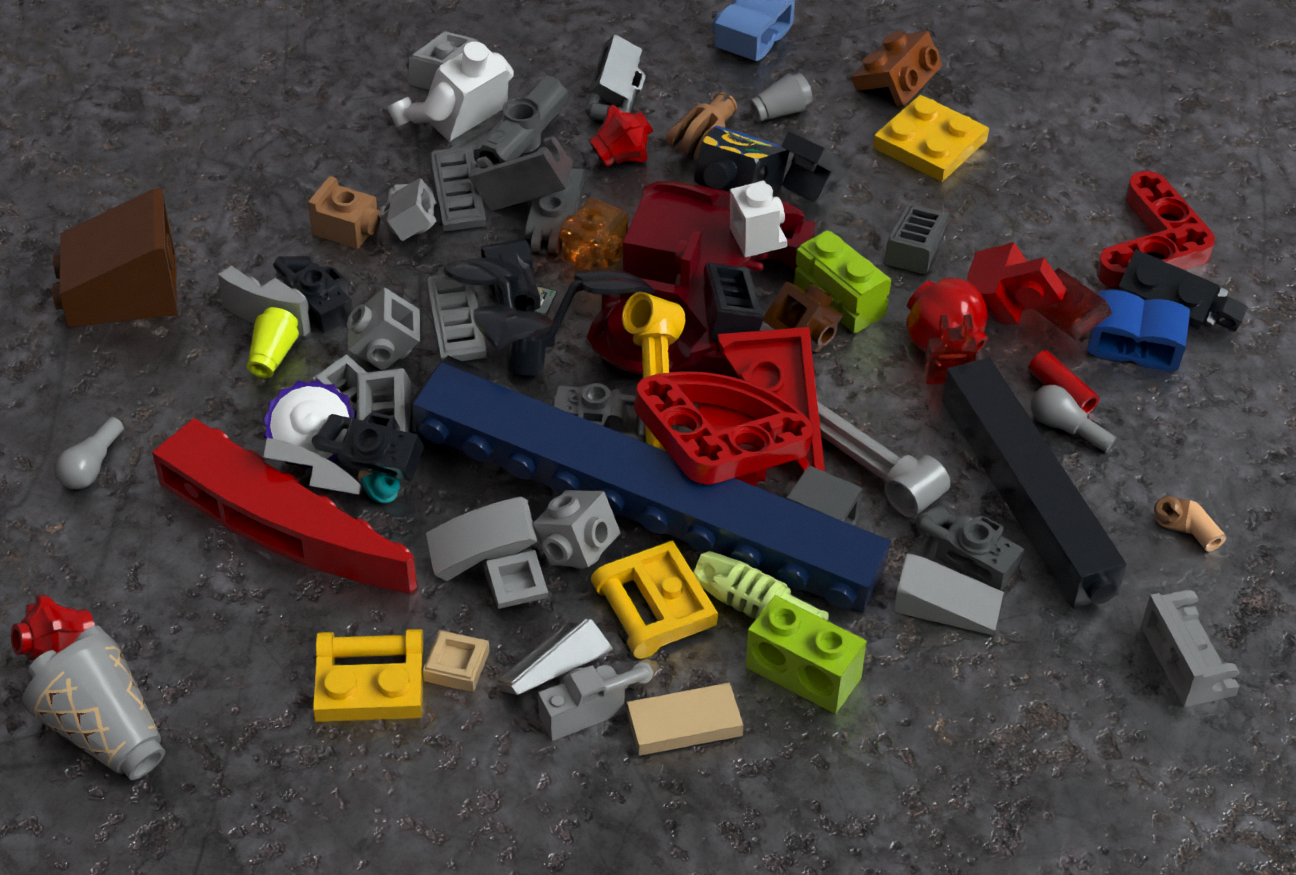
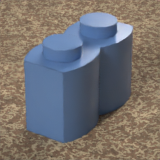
(752, 26)

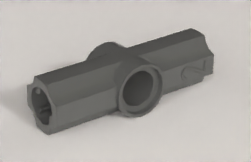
(523, 122)

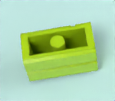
(847, 276)

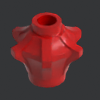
(621, 137)
(48, 628)

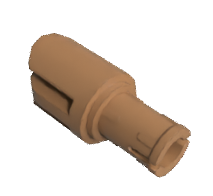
(699, 122)

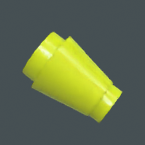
(271, 340)

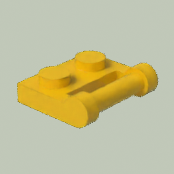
(668, 589)
(368, 689)

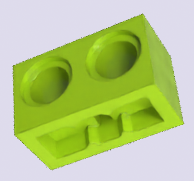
(805, 654)

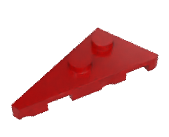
(784, 365)

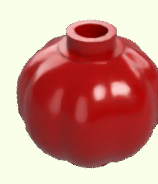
(950, 298)

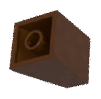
(118, 265)

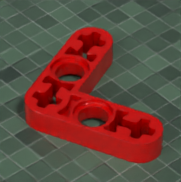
(1182, 242)

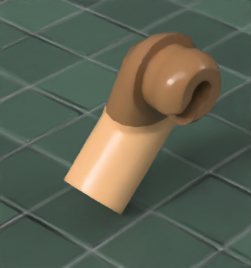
(1189, 518)

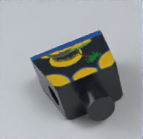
(735, 159)

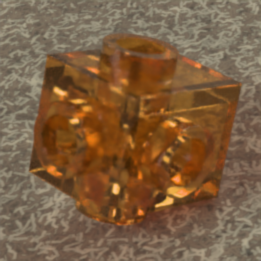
(594, 235)

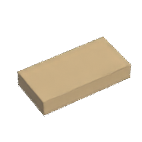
(684, 719)

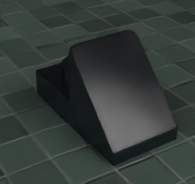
(812, 168)

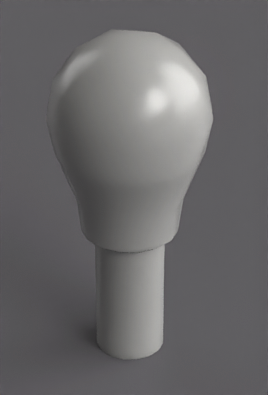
(1059, 410)
(81, 463)

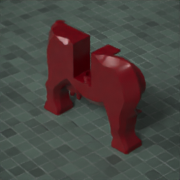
(667, 247)

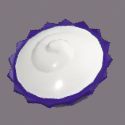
(301, 412)

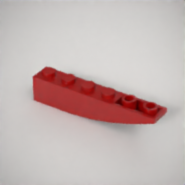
(277, 510)

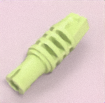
(743, 586)

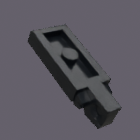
(1207, 301)

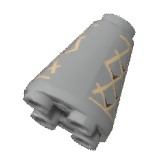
(95, 703)

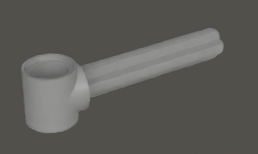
(909, 481)

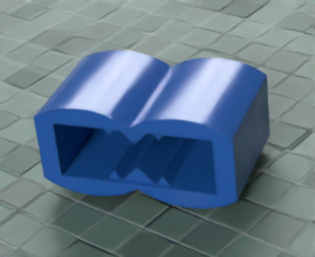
(1141, 331)

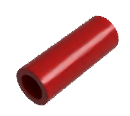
(1053, 372)

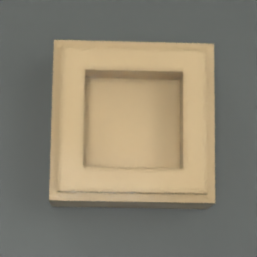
(456, 661)

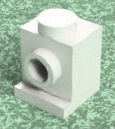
(756, 219)

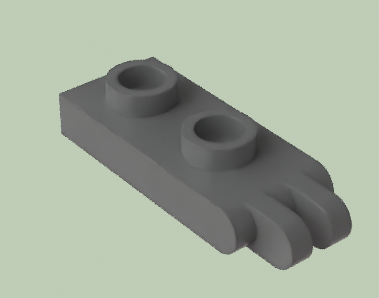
(550, 212)

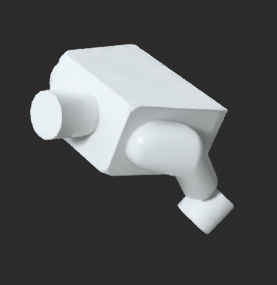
(461, 93)

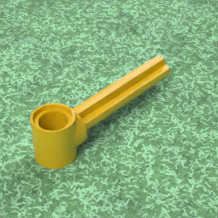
(654, 327)

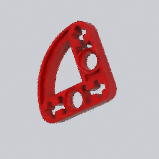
(778, 432)

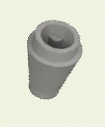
(782, 98)

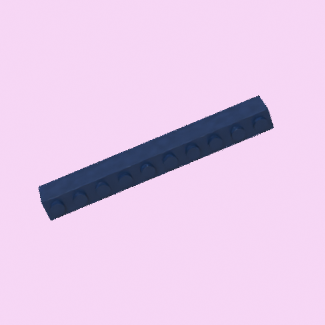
(650, 488)

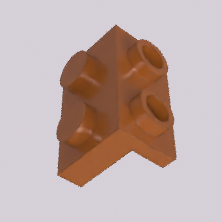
(901, 64)

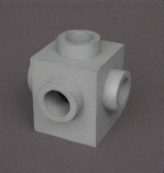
(383, 329)
(576, 528)

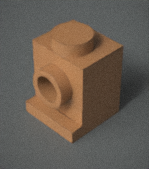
(343, 214)

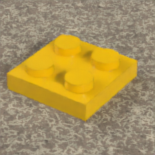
(930, 138)

